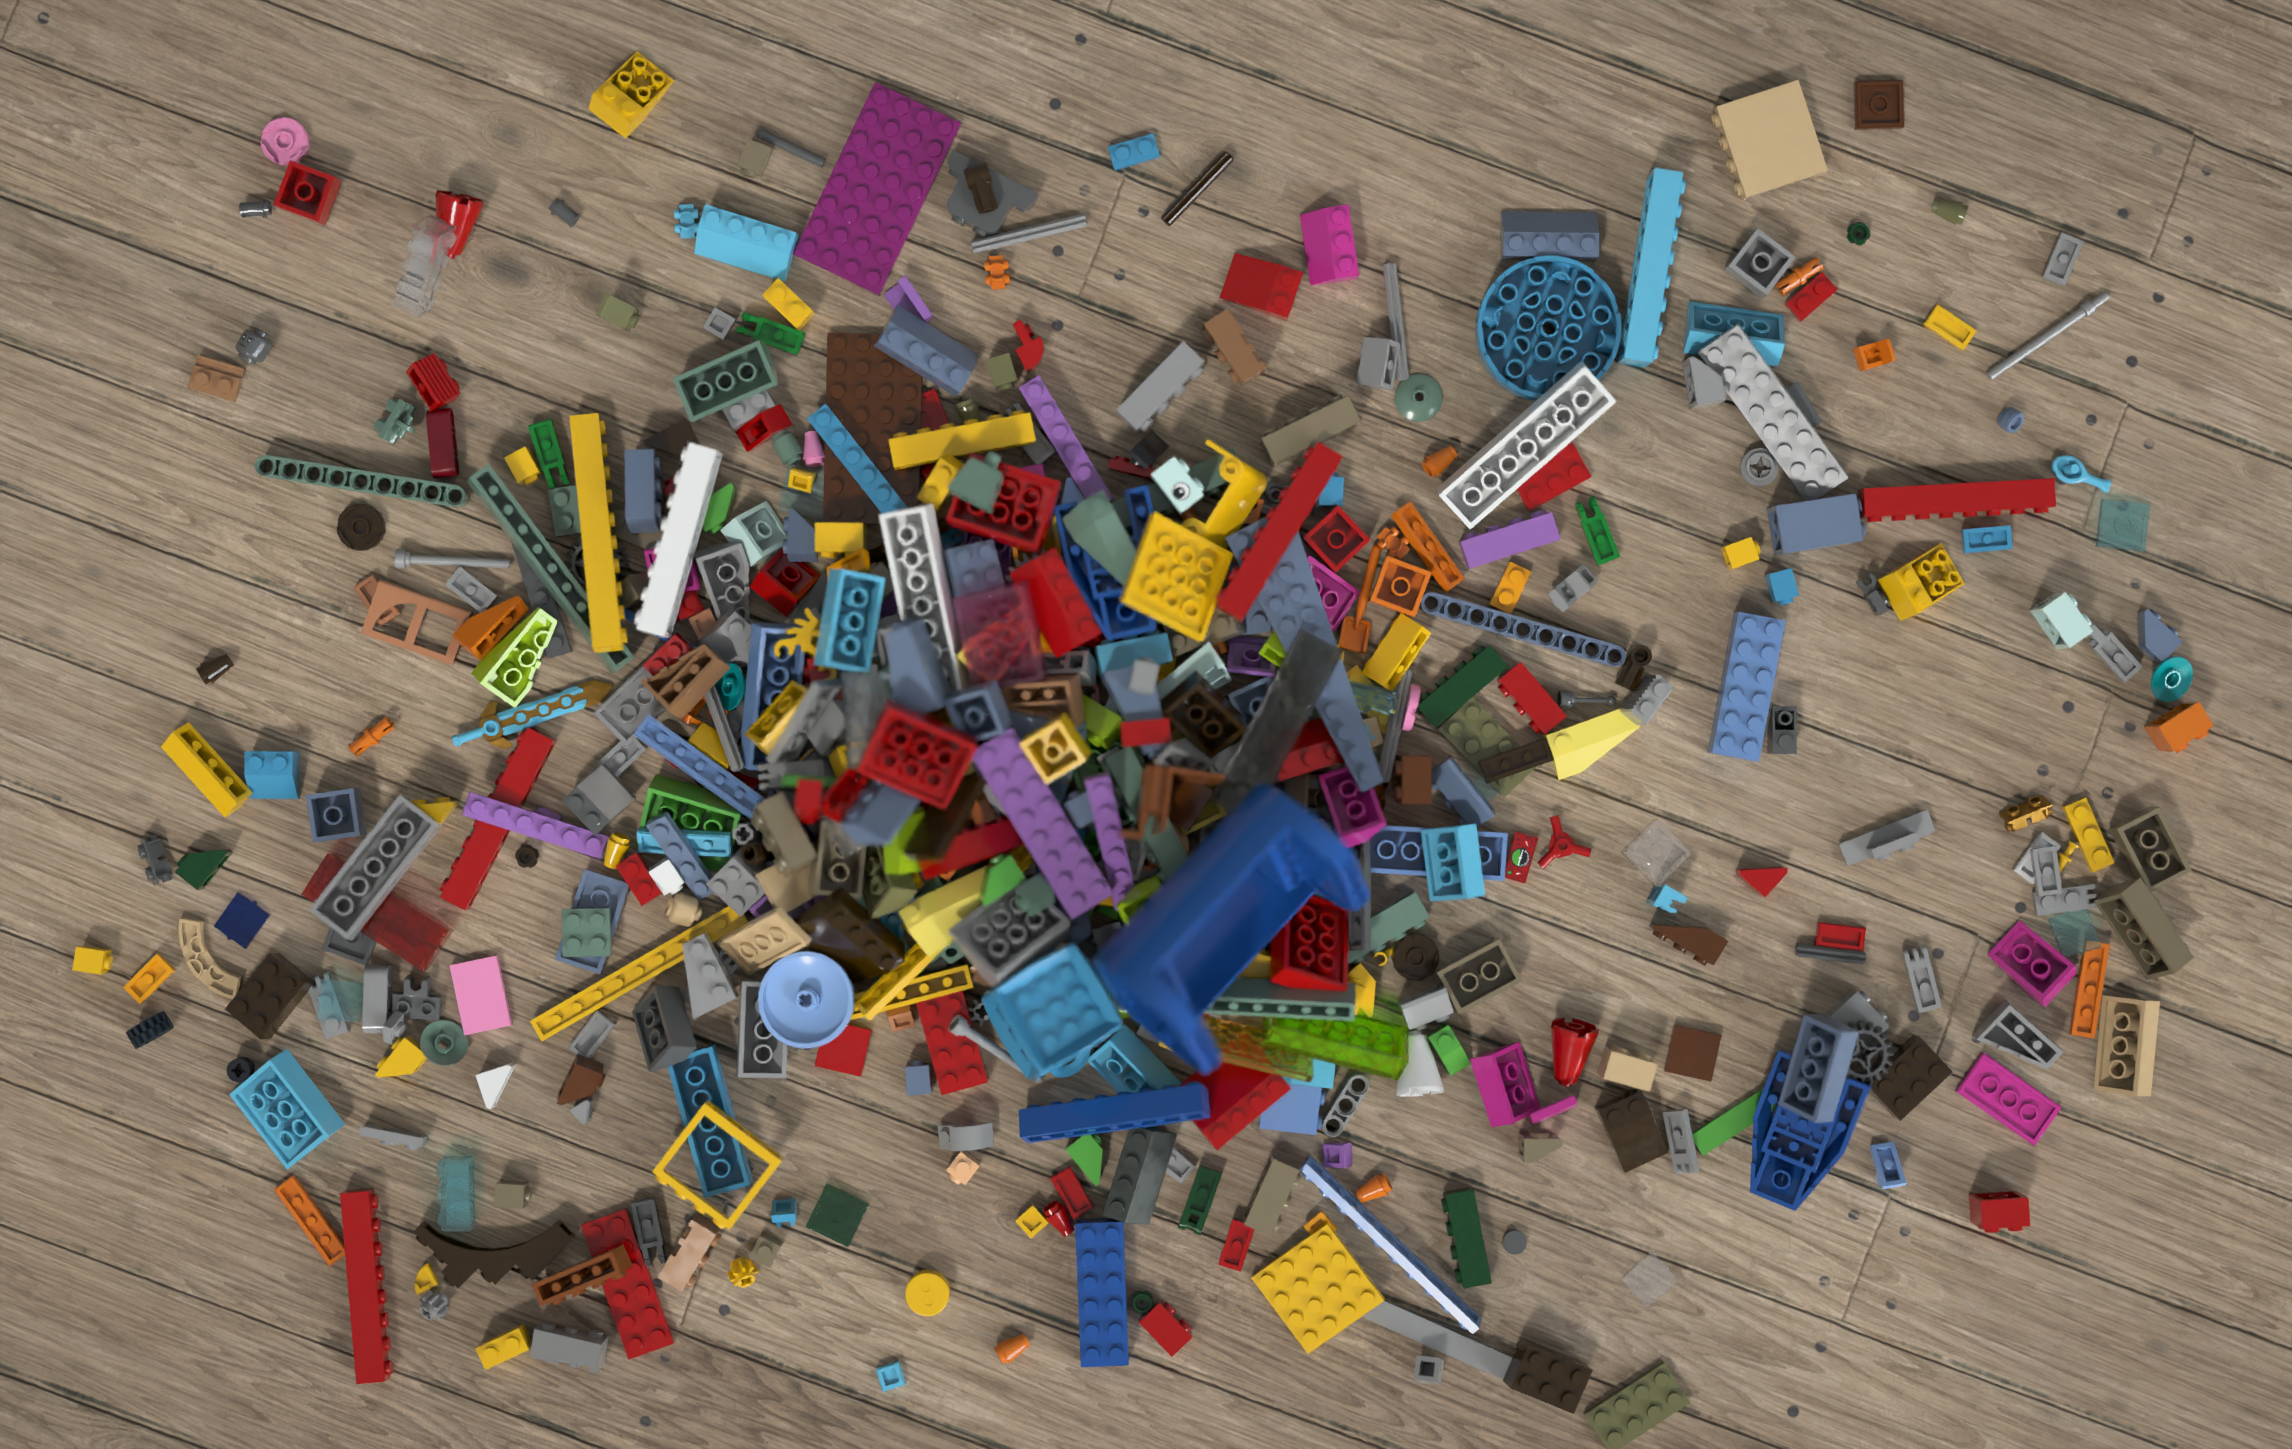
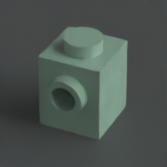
(1034, 895)

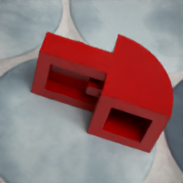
(1032, 350)

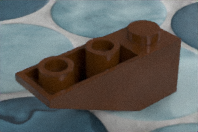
(1697, 940)

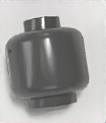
(253, 346)

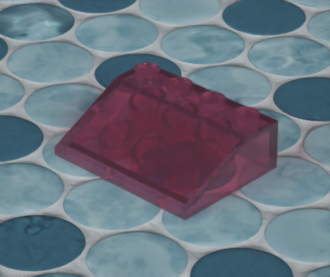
(1000, 635)

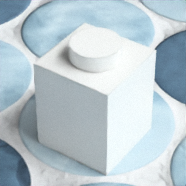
(666, 876)

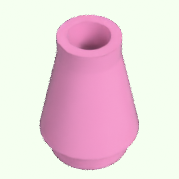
(813, 451)

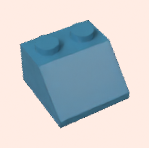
(272, 774)

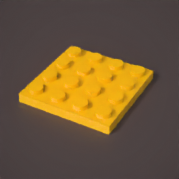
(1176, 577)
(1317, 1288)

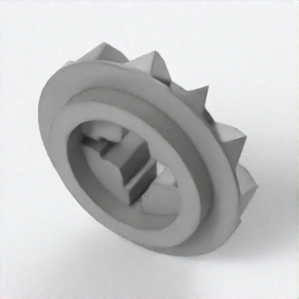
(1767, 460)

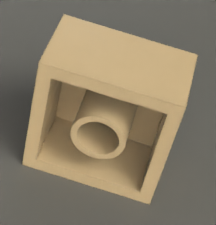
(1626, 1068)

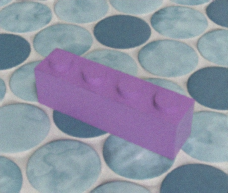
(1509, 540)

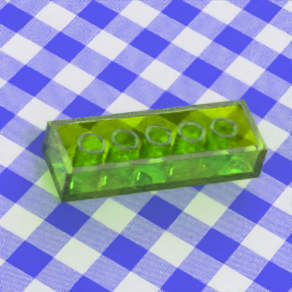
(1357, 1044)

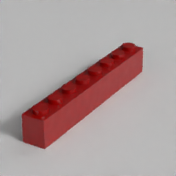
(1957, 498)
(1279, 532)
(487, 839)
(365, 1285)

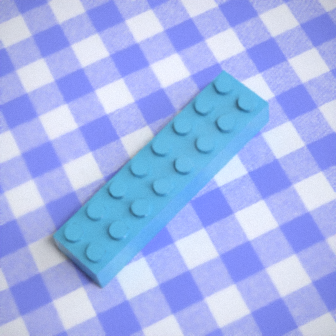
(1650, 267)

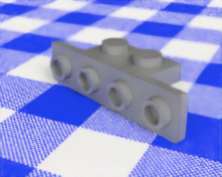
(1888, 838)

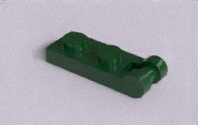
(1200, 1199)

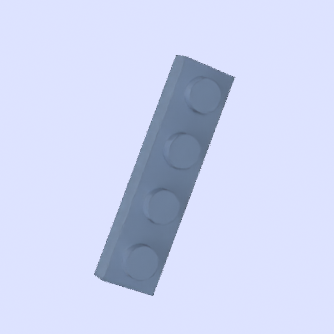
(681, 854)

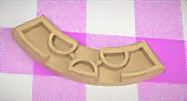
(201, 961)

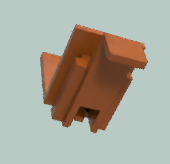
(1155, 795)

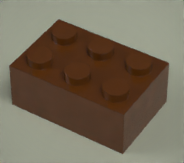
(1413, 779)

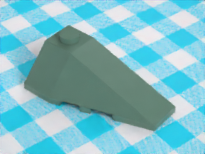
(1101, 534)

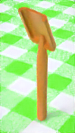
(1356, 631)

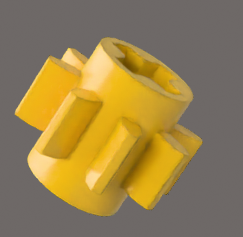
(742, 1272)

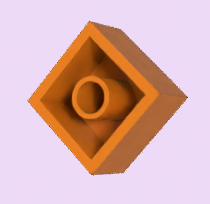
(1400, 586)
(2179, 726)

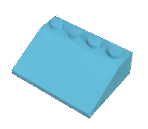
(287, 1109)

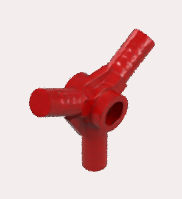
(1561, 844)

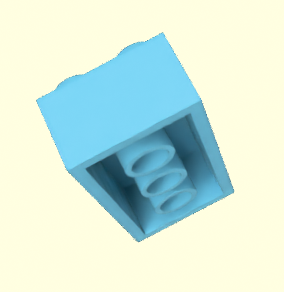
(849, 620)

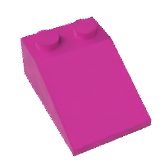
(1334, 592)
(2032, 963)

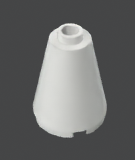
(1421, 1072)

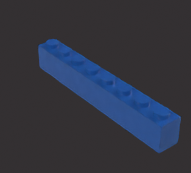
(1114, 1113)

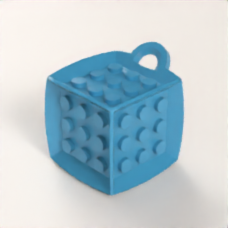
(1052, 1013)

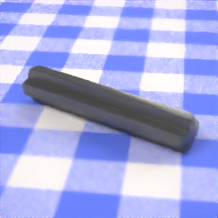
(1829, 953)

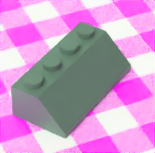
(726, 380)

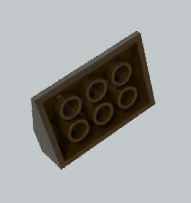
(848, 935)

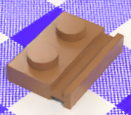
(216, 378)

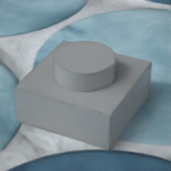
(719, 323)
(394, 1027)

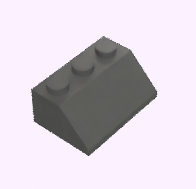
(664, 1027)

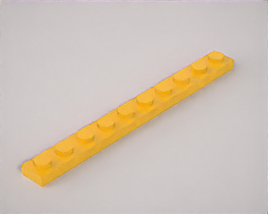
(915, 961)
(632, 974)

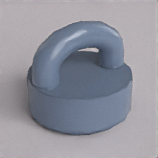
(2010, 419)

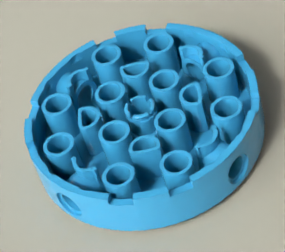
(1542, 292)

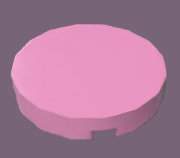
(284, 141)
(1411, 705)

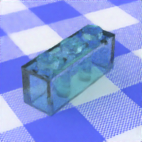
(456, 1194)

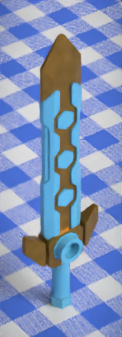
(530, 714)

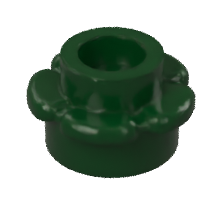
(1864, 233)
(1142, 1308)

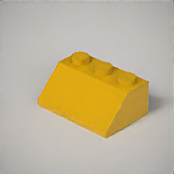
(774, 719)

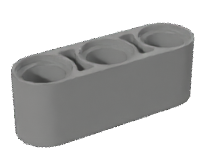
(376, 997)
(1344, 1116)

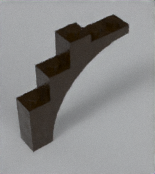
(494, 1263)

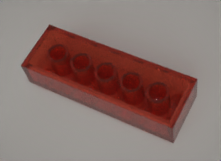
(395, 923)

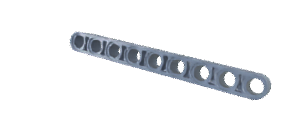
(1534, 629)

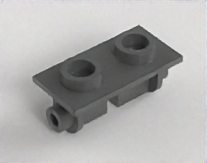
(155, 869)

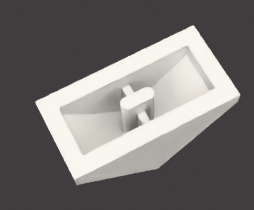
(493, 1083)

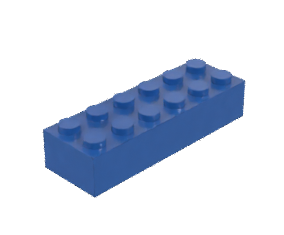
(1101, 1292)

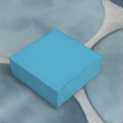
(890, 1376)

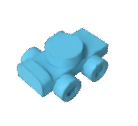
(687, 226)

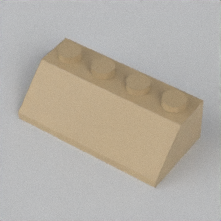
(2126, 1045)

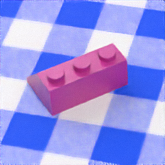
(1329, 245)
(1353, 812)
(1505, 1084)

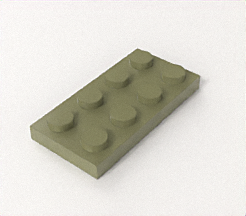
(1481, 737)
(1637, 1407)

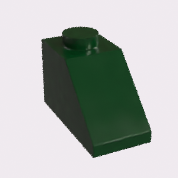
(201, 867)

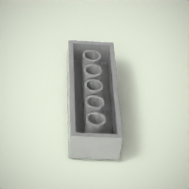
(375, 867)

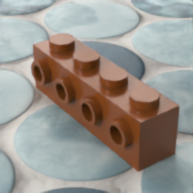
(582, 1275)

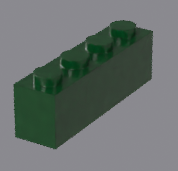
(1461, 686)
(1467, 1237)

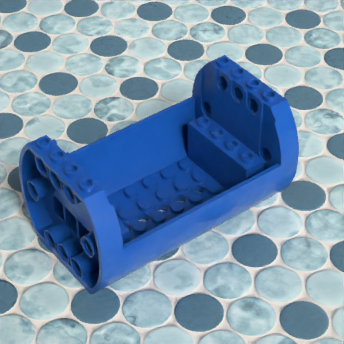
(1221, 915)

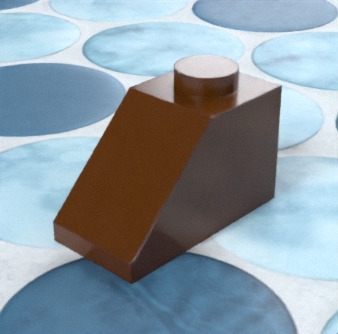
(581, 1080)

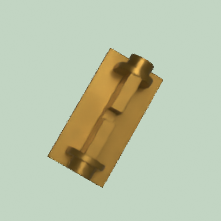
(2036, 808)

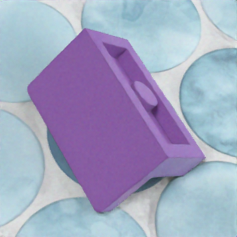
(907, 298)

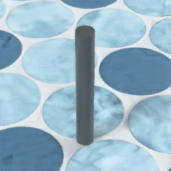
(791, 148)

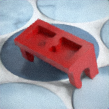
(843, 794)

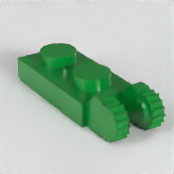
(773, 334)
(548, 450)
(1597, 533)

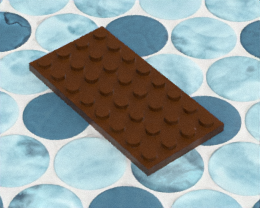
(873, 402)

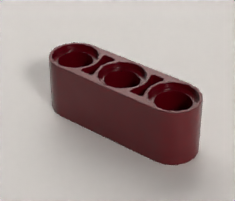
(442, 443)

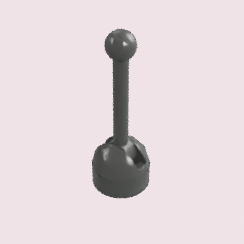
(1567, 699)

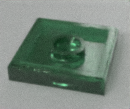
(837, 1215)

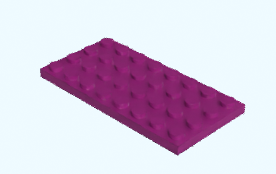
(877, 189)

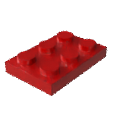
(1554, 478)

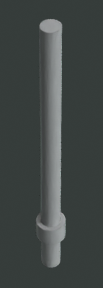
(2085, 309)

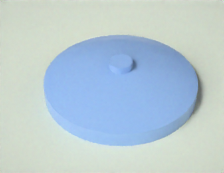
(806, 999)

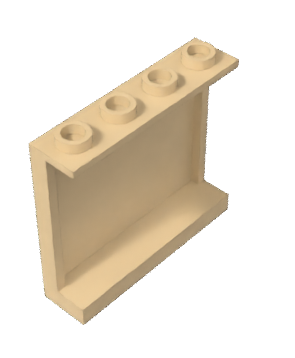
(1769, 140)

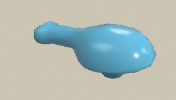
(2071, 471)

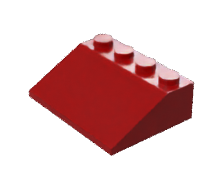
(1019, 514)
(917, 754)
(1312, 948)
(1235, 1099)

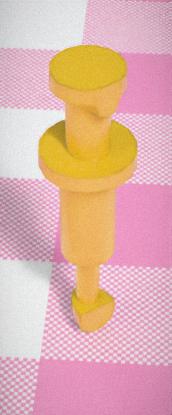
(2064, 858)

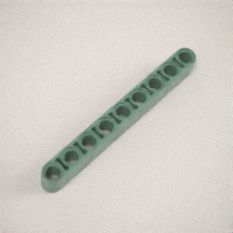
(351, 477)

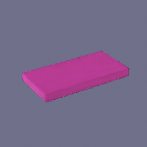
(2008, 1098)

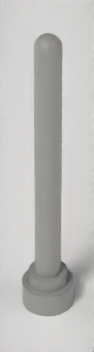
(405, 559)
(960, 1026)

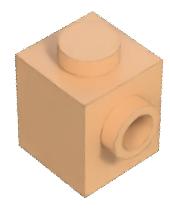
(962, 1167)

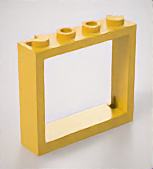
(739, 1133)

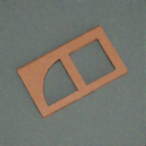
(389, 595)

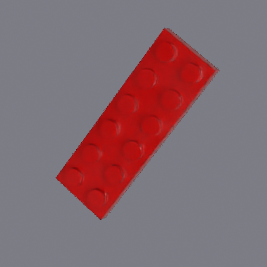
(634, 1296)

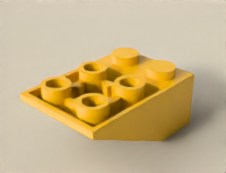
(630, 94)
(1920, 582)

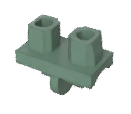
(397, 422)

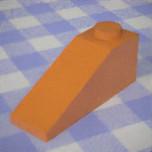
(487, 628)

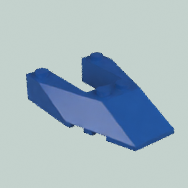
(1095, 583)
(1792, 1151)

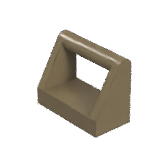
(1537, 1145)

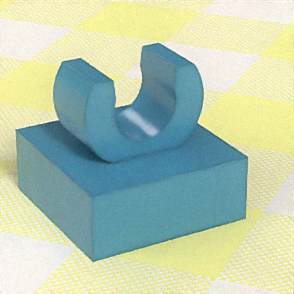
(784, 1211)

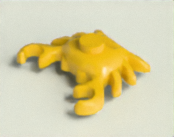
(806, 637)

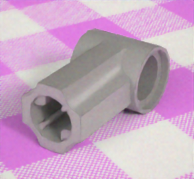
(747, 833)

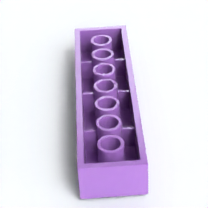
(1041, 824)

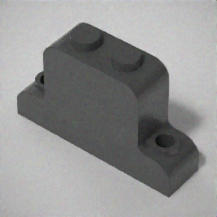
(1006, 192)

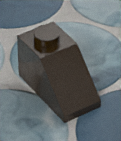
(674, 438)

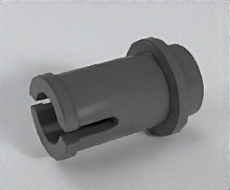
(251, 209)
(564, 212)

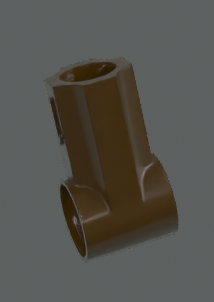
(980, 184)
(1633, 670)

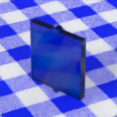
(242, 920)

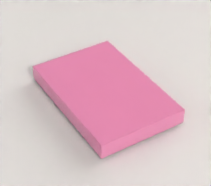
(480, 995)

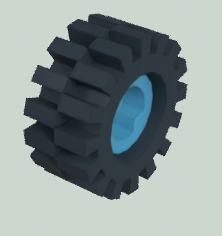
(149, 1029)

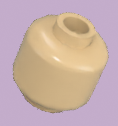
(683, 909)

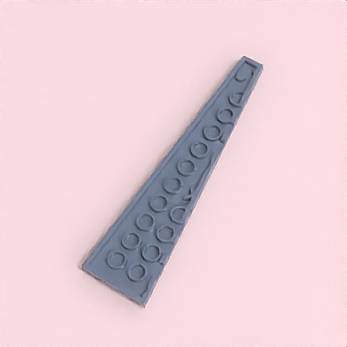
(1293, 604)

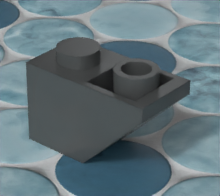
(1782, 730)

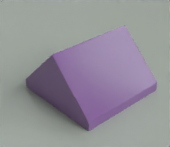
(1244, 657)

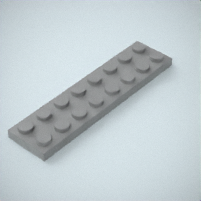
(1773, 413)

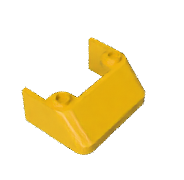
(1236, 503)

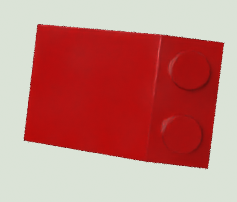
(1261, 286)

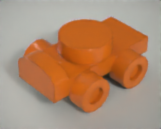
(997, 276)
(1389, 539)

